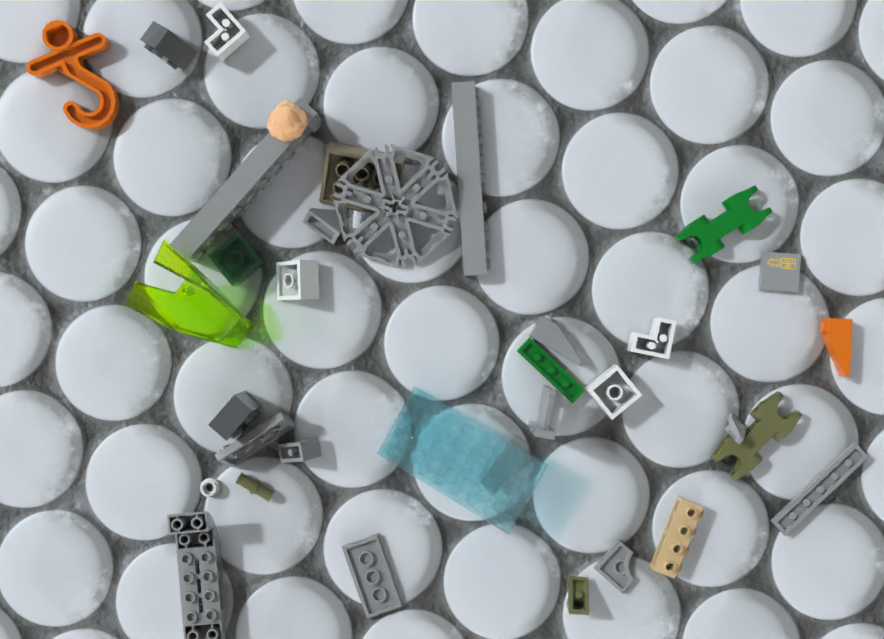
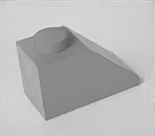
(299, 450)

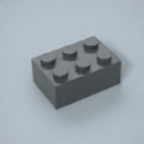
(236, 415)

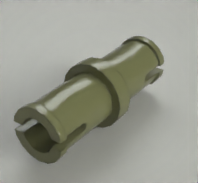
(255, 487)

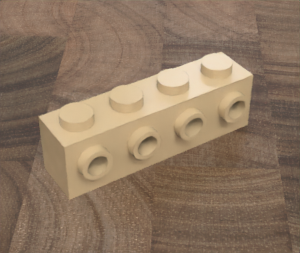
(676, 537)

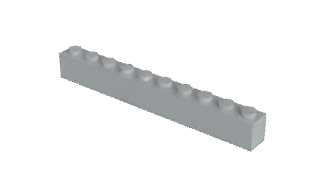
(469, 178)

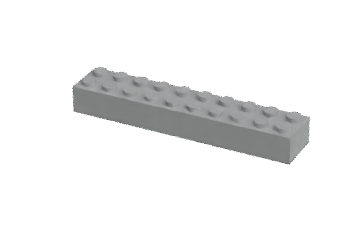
(240, 190)

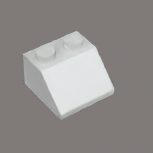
(297, 280)

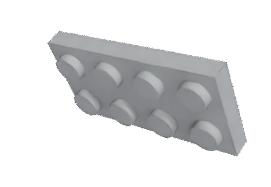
(255, 440)

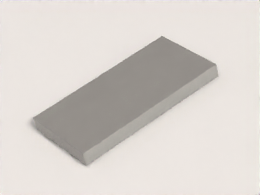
(372, 576)

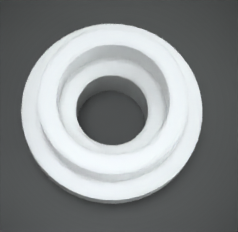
(204, 490)

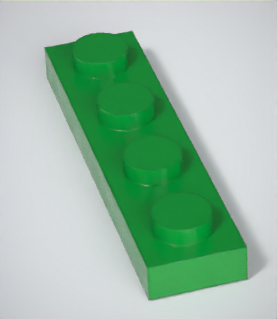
(551, 370)

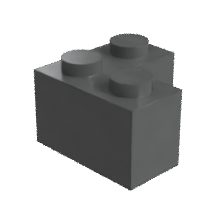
(168, 45)

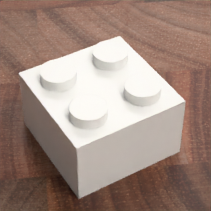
(613, 391)

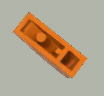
(838, 339)

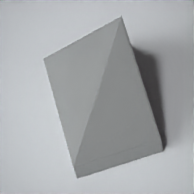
(324, 222)

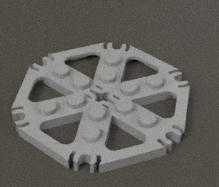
(382, 218)

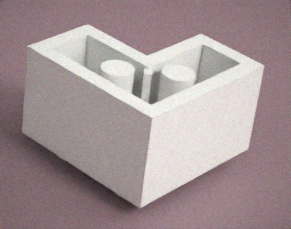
(229, 33)
(658, 342)

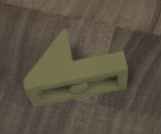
(578, 595)

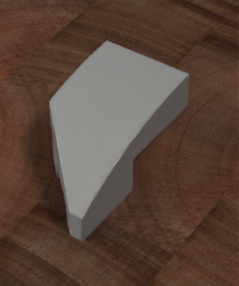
(735, 428)

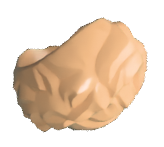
(287, 121)

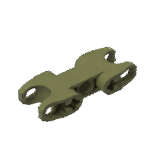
(766, 425)

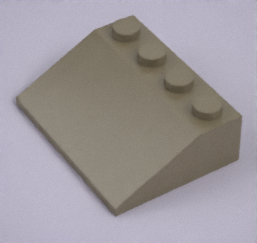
(338, 160)

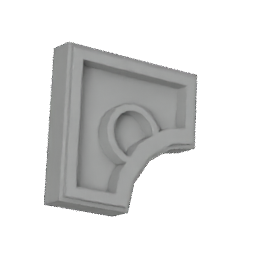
(615, 566)

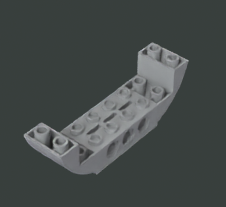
(199, 575)

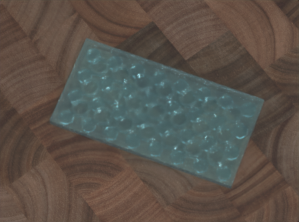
(462, 459)

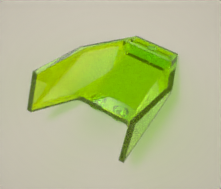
(194, 308)

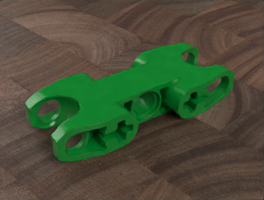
(737, 215)

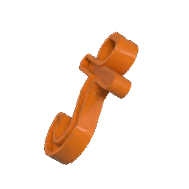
(68, 59)

